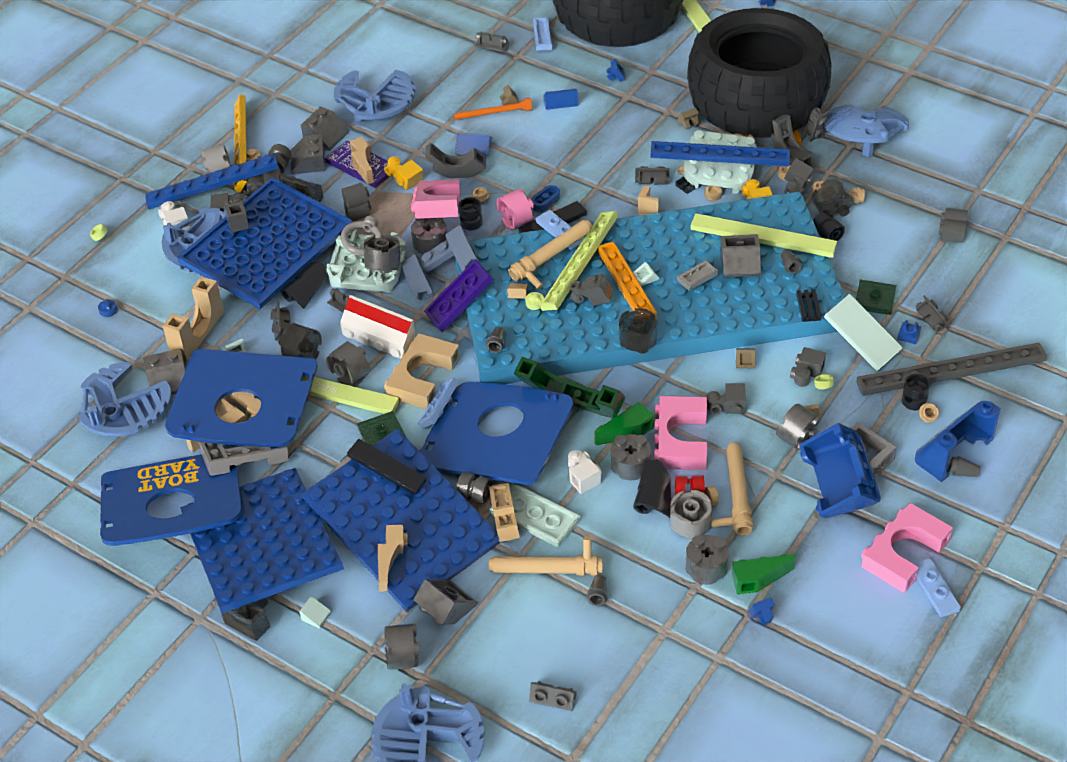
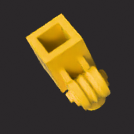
(406, 175)
(752, 190)

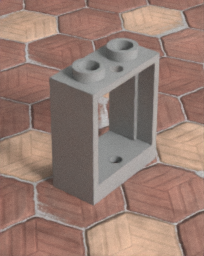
(885, 450)

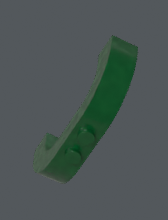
(603, 402)

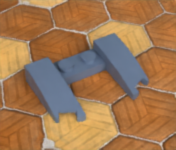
(416, 267)

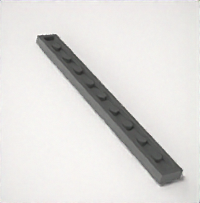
(953, 368)

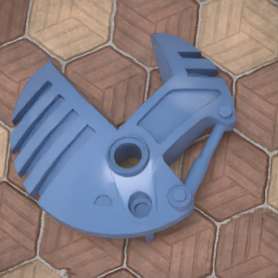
(386, 101)
(865, 127)
(177, 240)
(120, 415)
(403, 741)

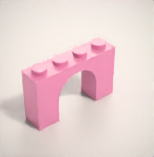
(436, 198)
(674, 452)
(909, 524)

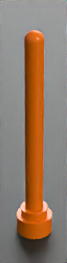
(524, 105)

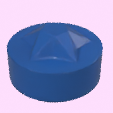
(107, 308)

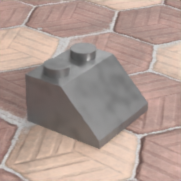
(326, 123)
(308, 155)
(167, 367)
(444, 601)

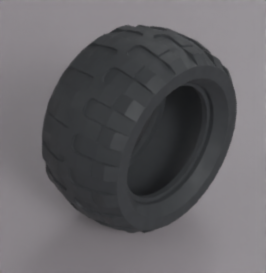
(617, 21)
(757, 68)

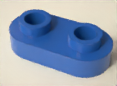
(545, 197)

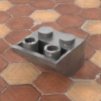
(740, 255)

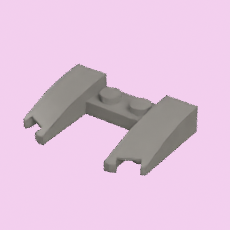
(218, 459)

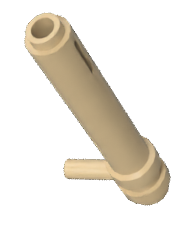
(528, 264)
(741, 512)
(576, 565)

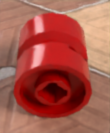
(696, 483)

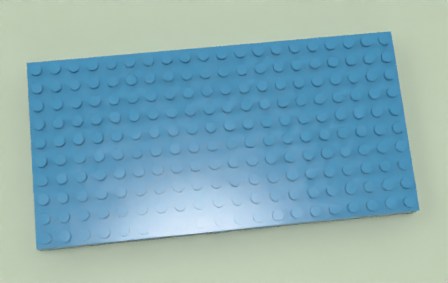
(697, 321)

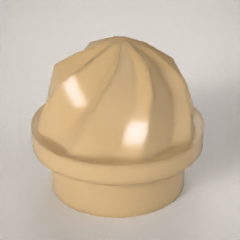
(857, 195)
(928, 412)

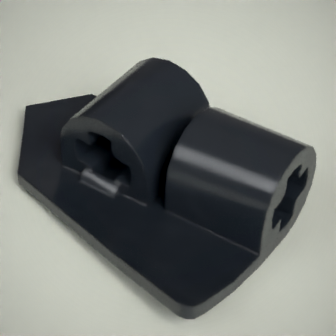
(305, 284)
(654, 489)

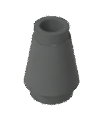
(791, 262)
(496, 340)
(963, 467)
(597, 592)

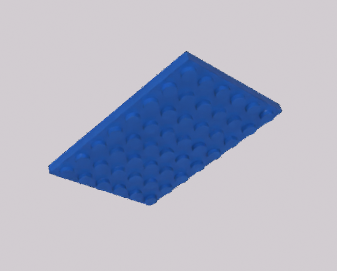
(282, 239)
(440, 524)
(270, 546)

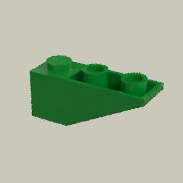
(634, 420)
(756, 574)

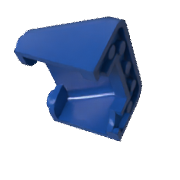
(973, 425)
(841, 471)

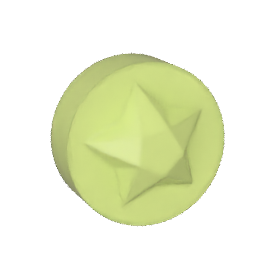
(98, 232)
(534, 300)
(823, 381)

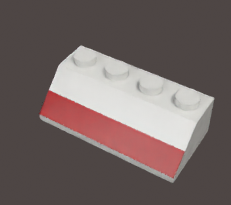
(377, 327)

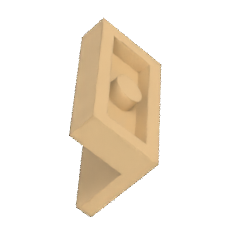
(647, 204)

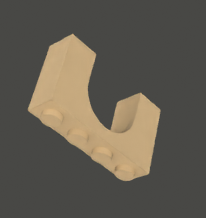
(208, 311)
(421, 351)

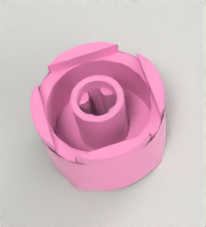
(515, 209)

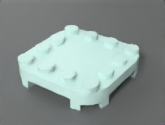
(719, 173)
(349, 270)

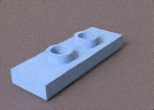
(542, 33)
(555, 226)
(438, 402)
(936, 589)

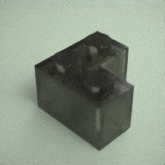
(249, 619)

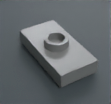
(697, 275)

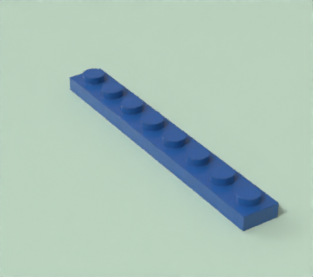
(720, 153)
(212, 180)

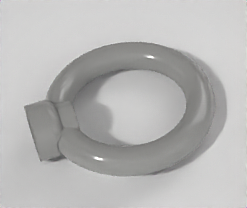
(369, 225)

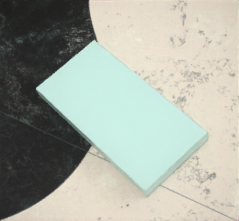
(863, 332)
(541, 516)

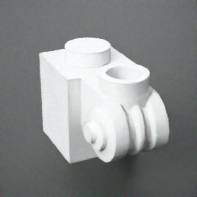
(172, 215)
(583, 472)

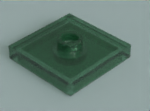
(876, 296)
(378, 427)

